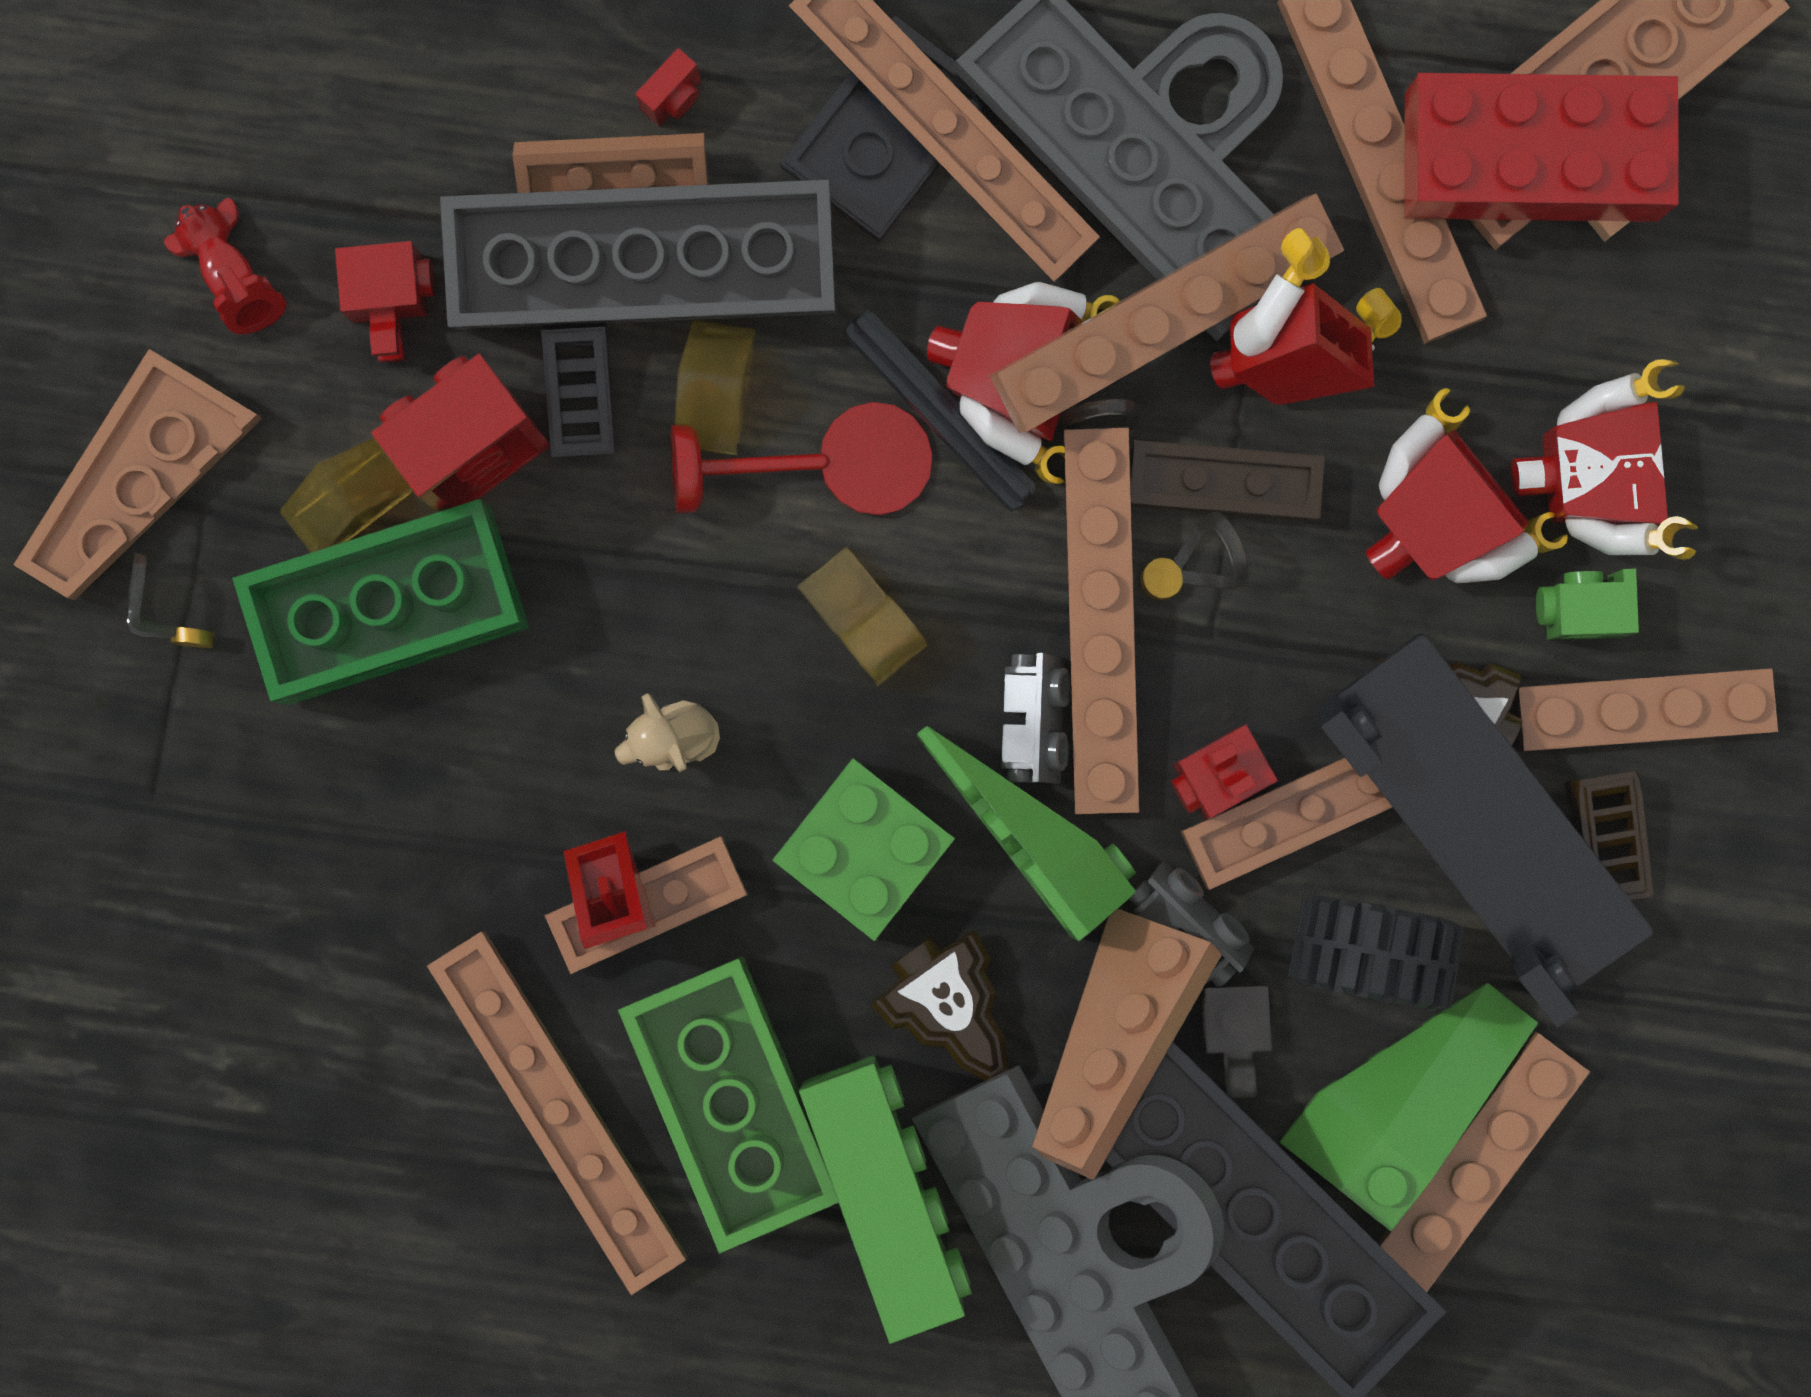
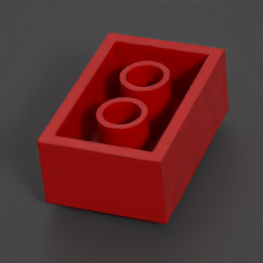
(459, 435)

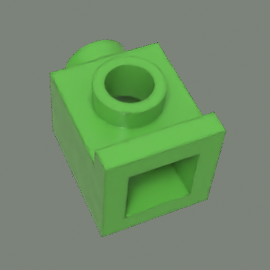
(1589, 607)

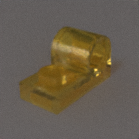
(863, 616)

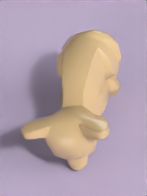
(669, 735)

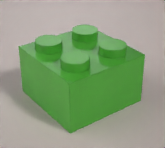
(863, 849)

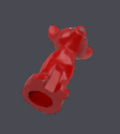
(242, 298)

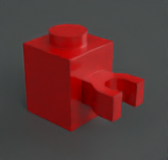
(381, 288)
(1222, 774)

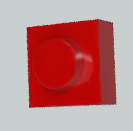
(670, 89)

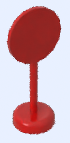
(869, 460)

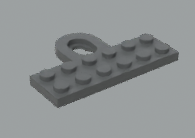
(1115, 131)
(1054, 1242)

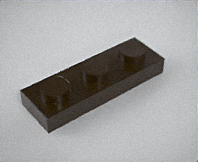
(1226, 480)

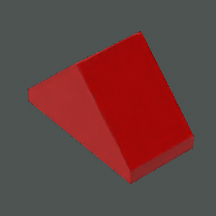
(607, 891)

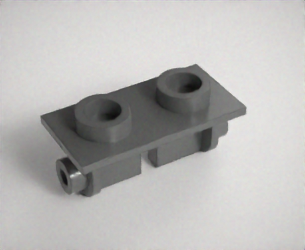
(1041, 690)
(1177, 901)

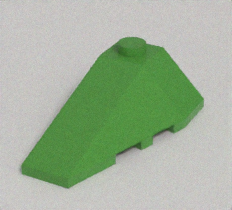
(1058, 859)
(1405, 1109)

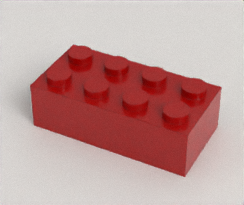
(1541, 147)

